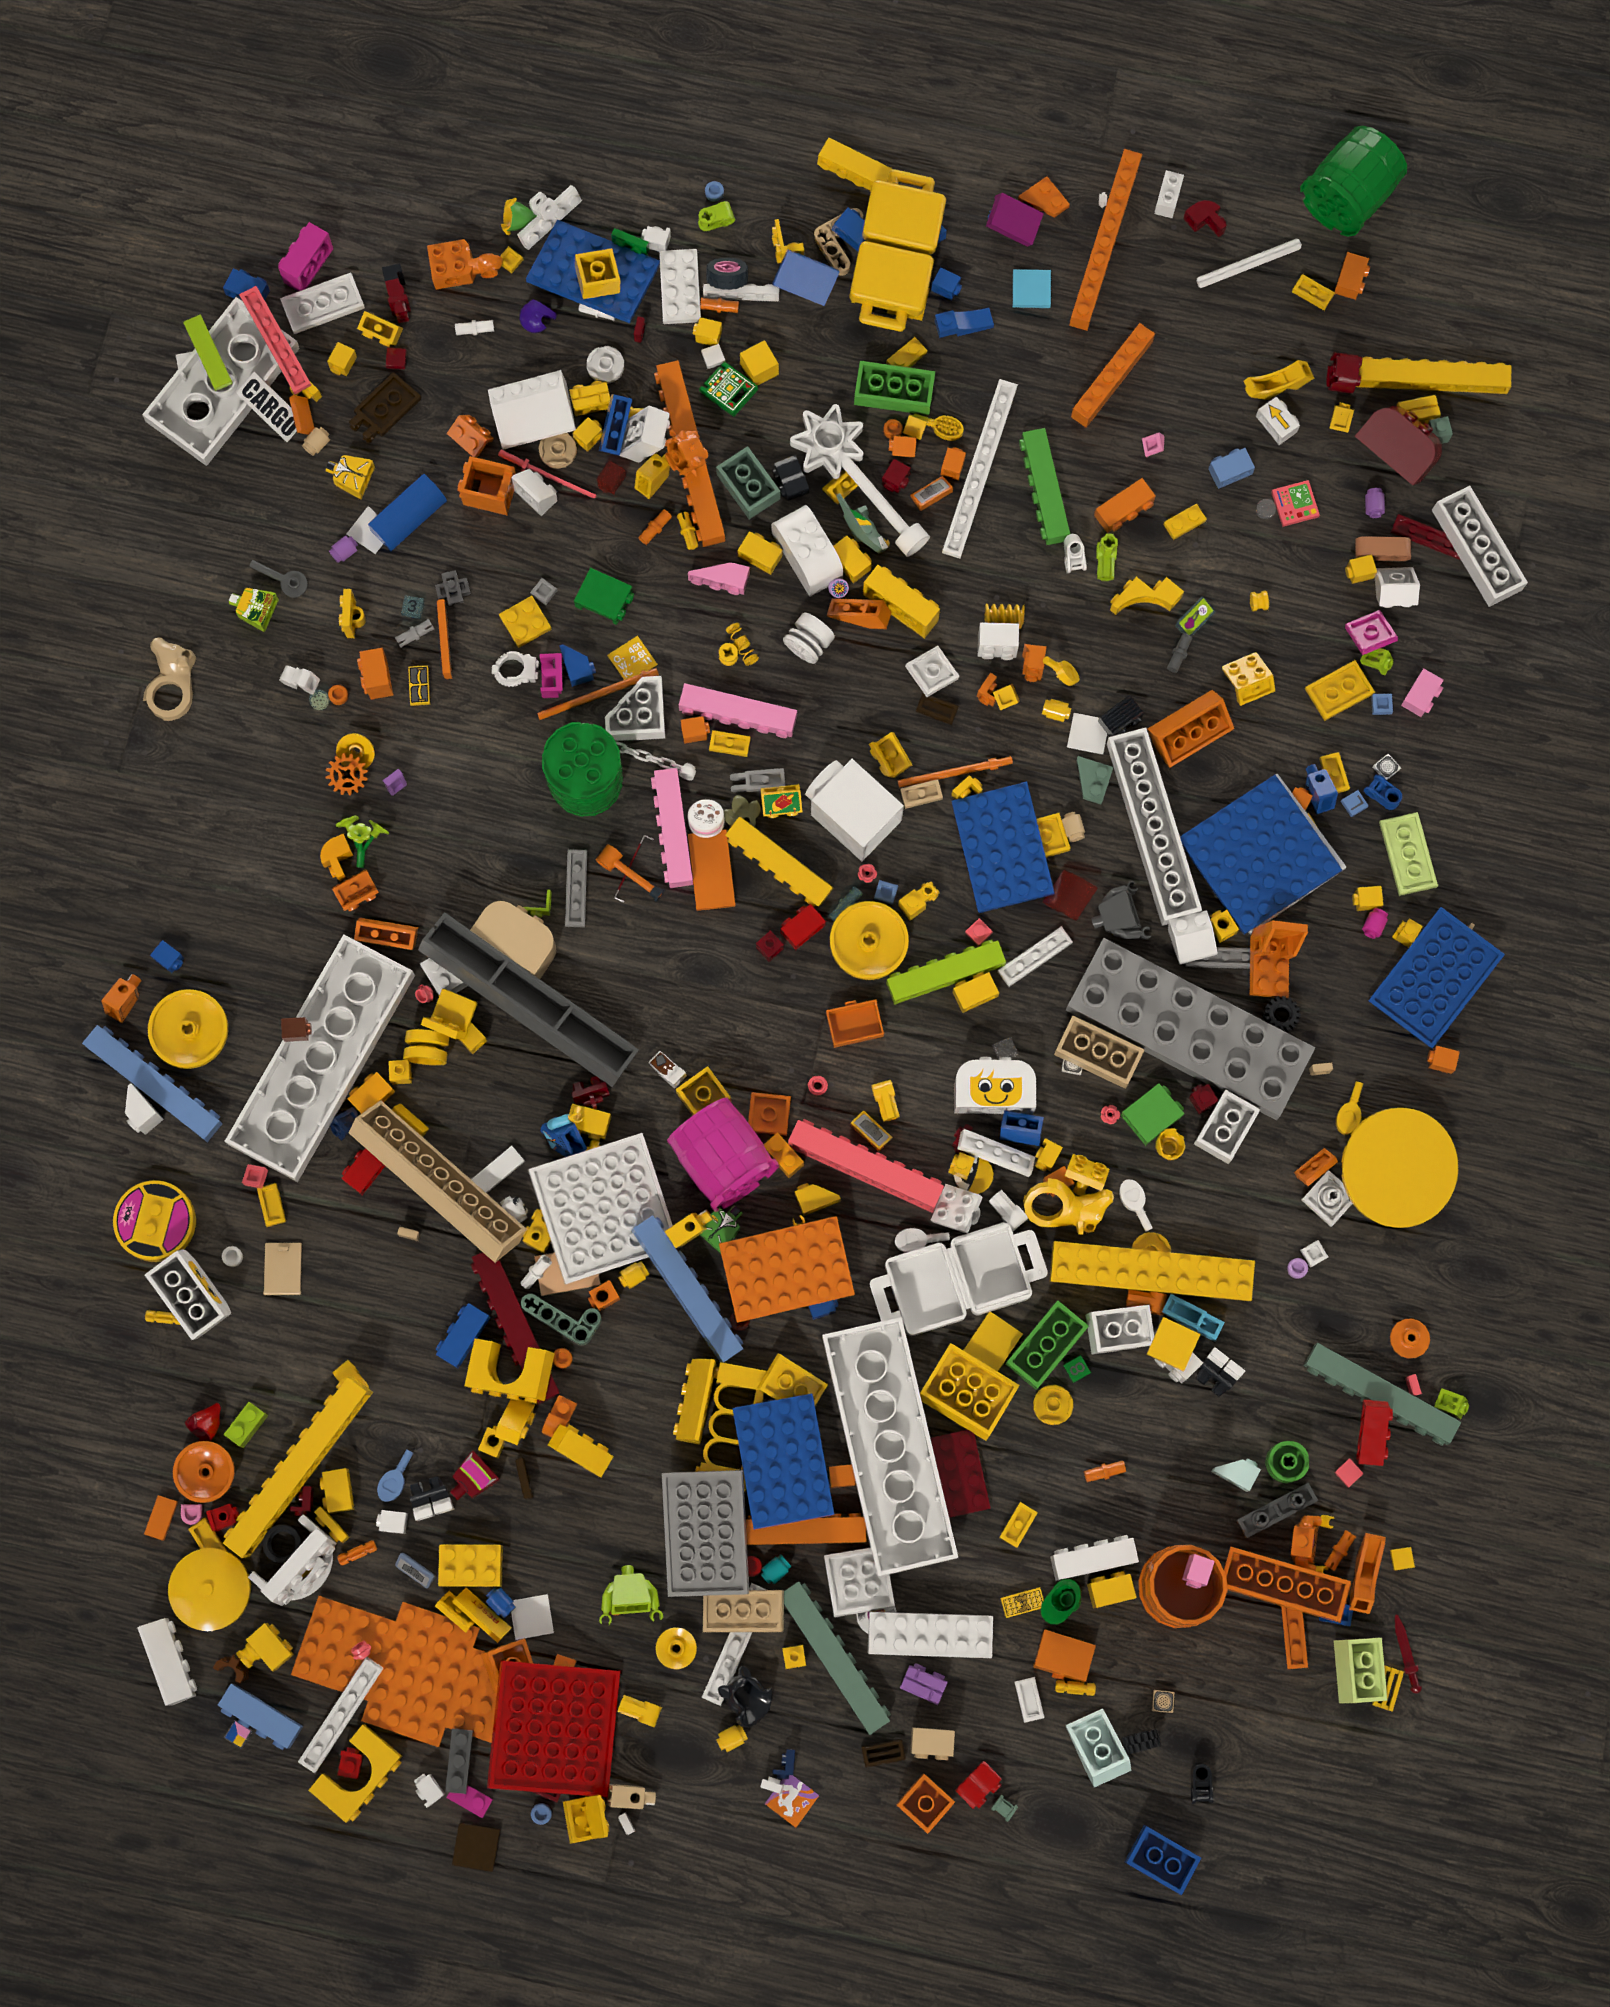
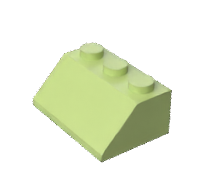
(1360, 1670)

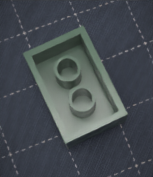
(748, 482)

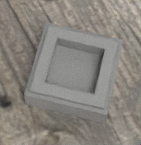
(543, 591)

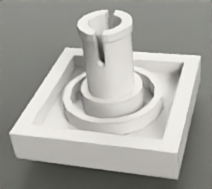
(1328, 1198)

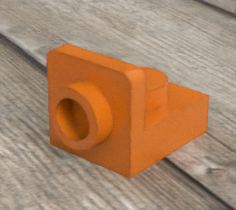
(987, 687)

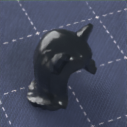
(746, 1698)

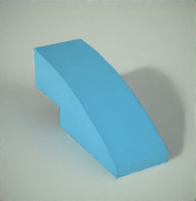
(1193, 1317)

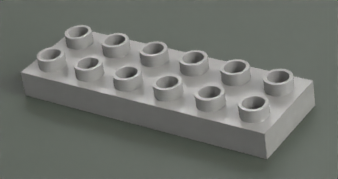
(1190, 1028)

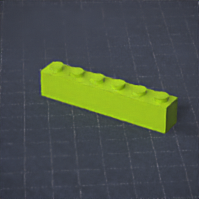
(945, 972)

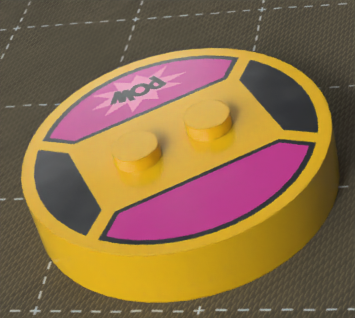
(154, 1220)

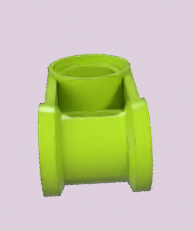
(717, 216)

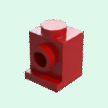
(214, 1517)

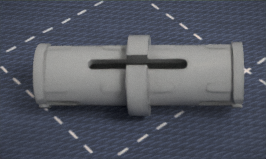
(414, 633)

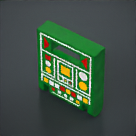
(725, 385)

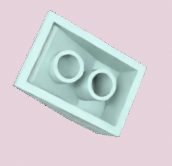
(1099, 1748)

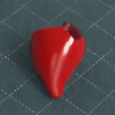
(205, 1422)

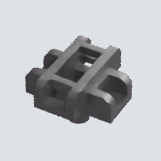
(452, 586)

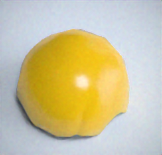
(1170, 1144)

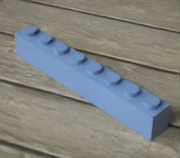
(152, 1083)
(687, 1289)

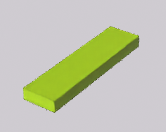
(207, 352)

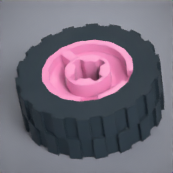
(727, 273)

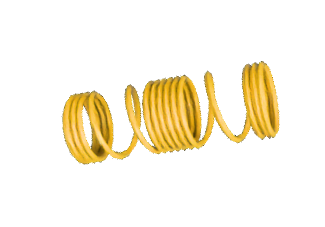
(741, 644)

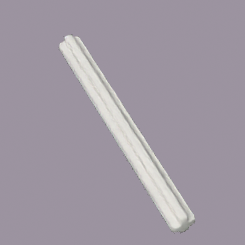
(1249, 263)

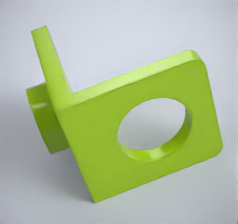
(541, 911)

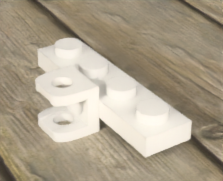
(547, 213)

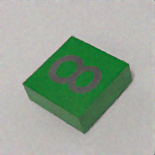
(1077, 1369)

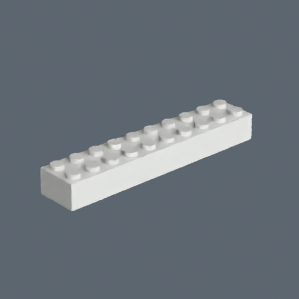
(1153, 825)

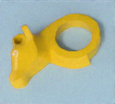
(1078, 1211)

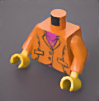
(1305, 1541)

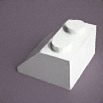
(534, 490)
(1397, 587)
(1192, 937)
(140, 1112)

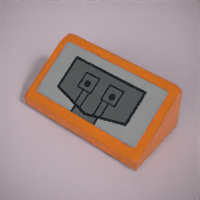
(932, 493)

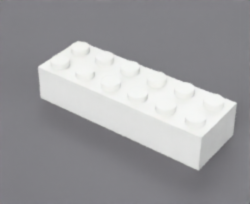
(1479, 546)
(930, 1634)

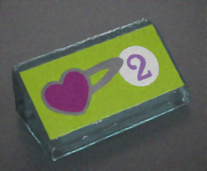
(1195, 617)

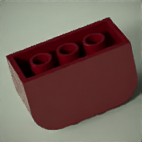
(1402, 442)

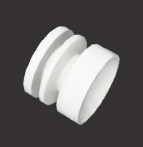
(809, 638)

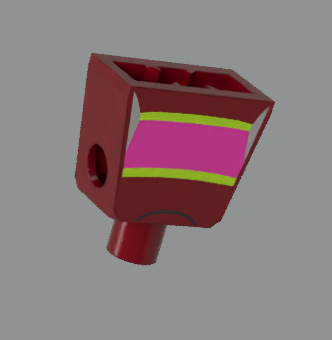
(473, 1477)

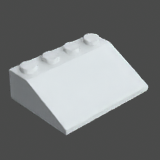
(532, 409)

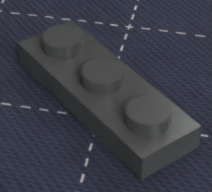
(459, 1761)

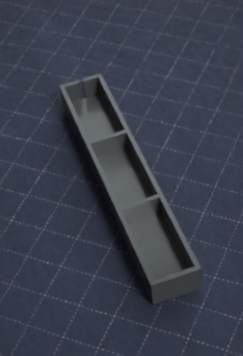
(528, 999)

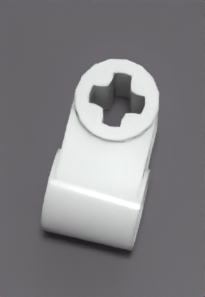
(1075, 556)

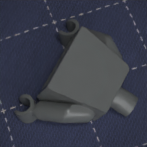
(1120, 914)

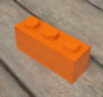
(1125, 506)
(386, 933)

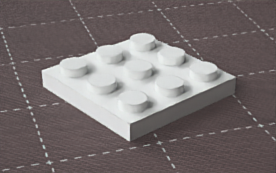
(855, 1583)

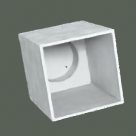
(853, 807)

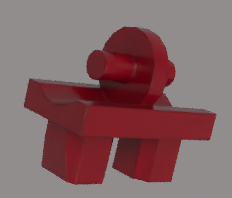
(590, 1095)

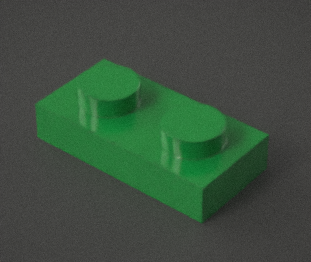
(634, 243)

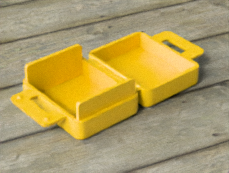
(896, 262)

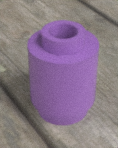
(1375, 502)
(343, 548)

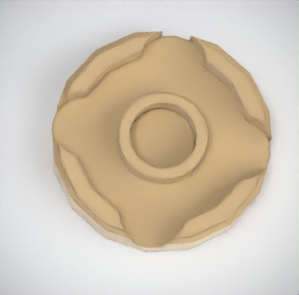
(558, 450)

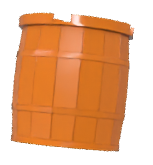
(1168, 1596)

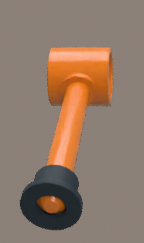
(610, 858)

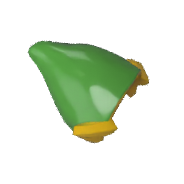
(516, 216)

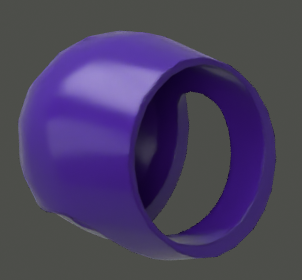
(531, 316)

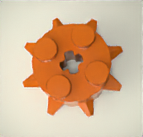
(685, 452)

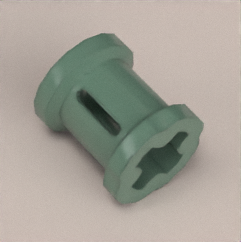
(1004, 1808)

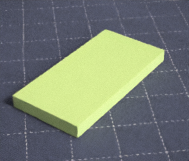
(1408, 854)

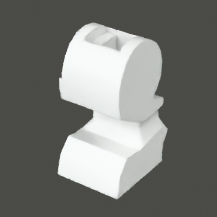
(299, 677)

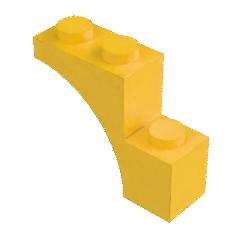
(1272, 384)
(1136, 591)

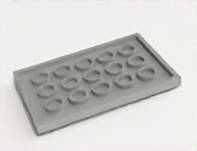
(705, 1533)

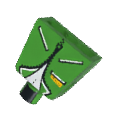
(722, 1227)

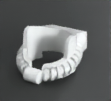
(528, 674)

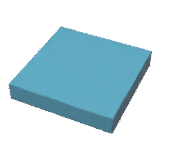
(1032, 288)

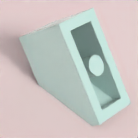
(1239, 1473)

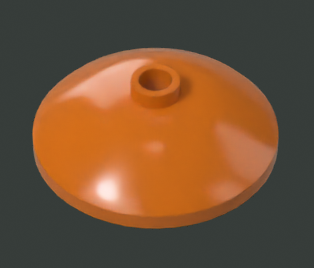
(189, 1471)

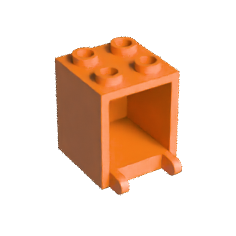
(495, 487)

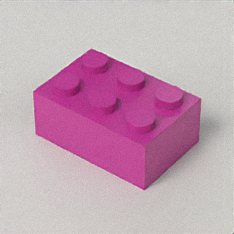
(305, 257)

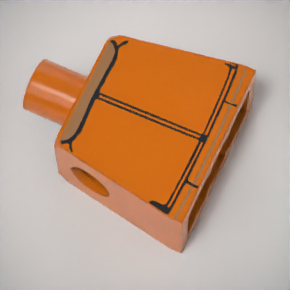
(121, 998)

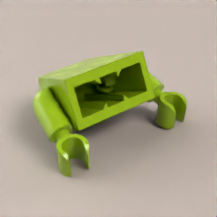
(630, 1595)

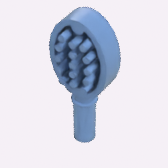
(393, 1481)

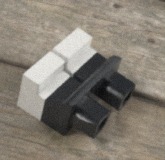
(1211, 1367)
(421, 1500)

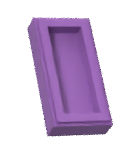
(395, 782)

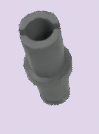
(1179, 653)

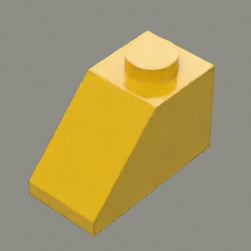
(814, 1198)

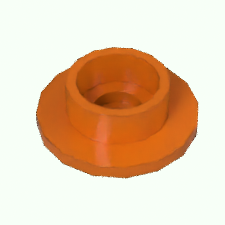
(1400, 1342)

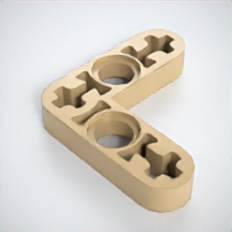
(832, 242)

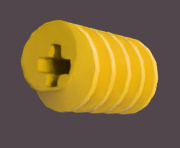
(1004, 616)

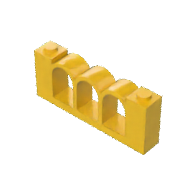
(730, 1376)

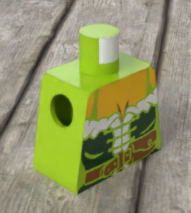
(255, 607)

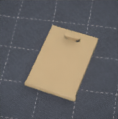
(282, 1269)

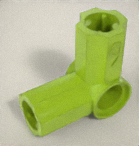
(1106, 556)

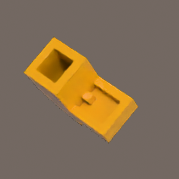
(334, 852)

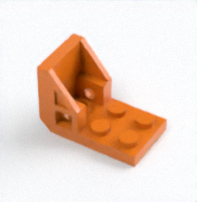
(1270, 954)

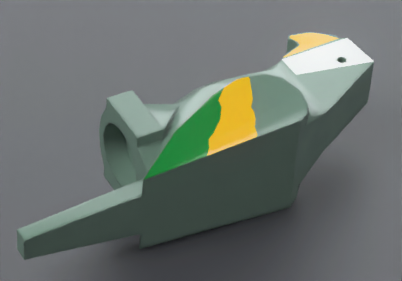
(862, 527)

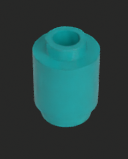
(775, 1569)

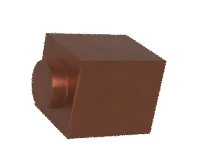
(295, 1029)

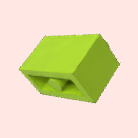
(246, 1425)

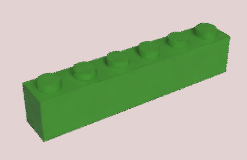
(1045, 486)

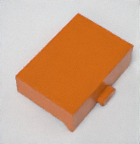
(854, 1023)
(1064, 1656)

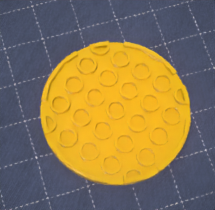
(1399, 1167)

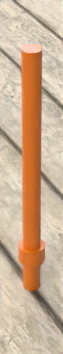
(991, 764)

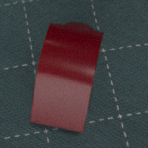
(1205, 213)

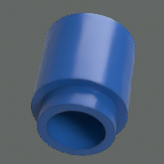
(500, 1602)

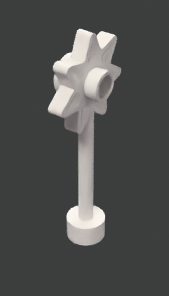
(831, 444)

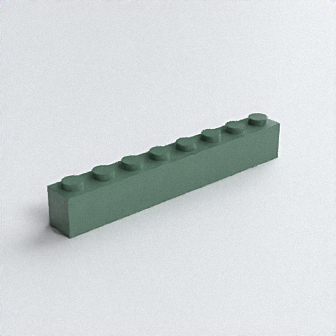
(1372, 1387)
(834, 1658)

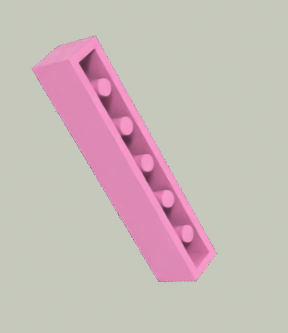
(737, 710)
(673, 828)

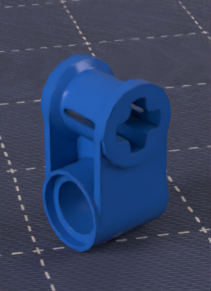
(1383, 791)

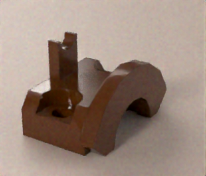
(241, 1670)

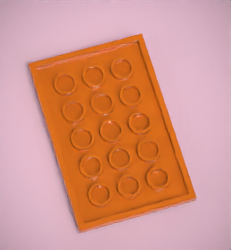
(786, 1269)

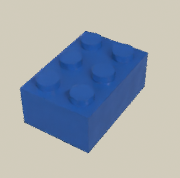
(1162, 1860)

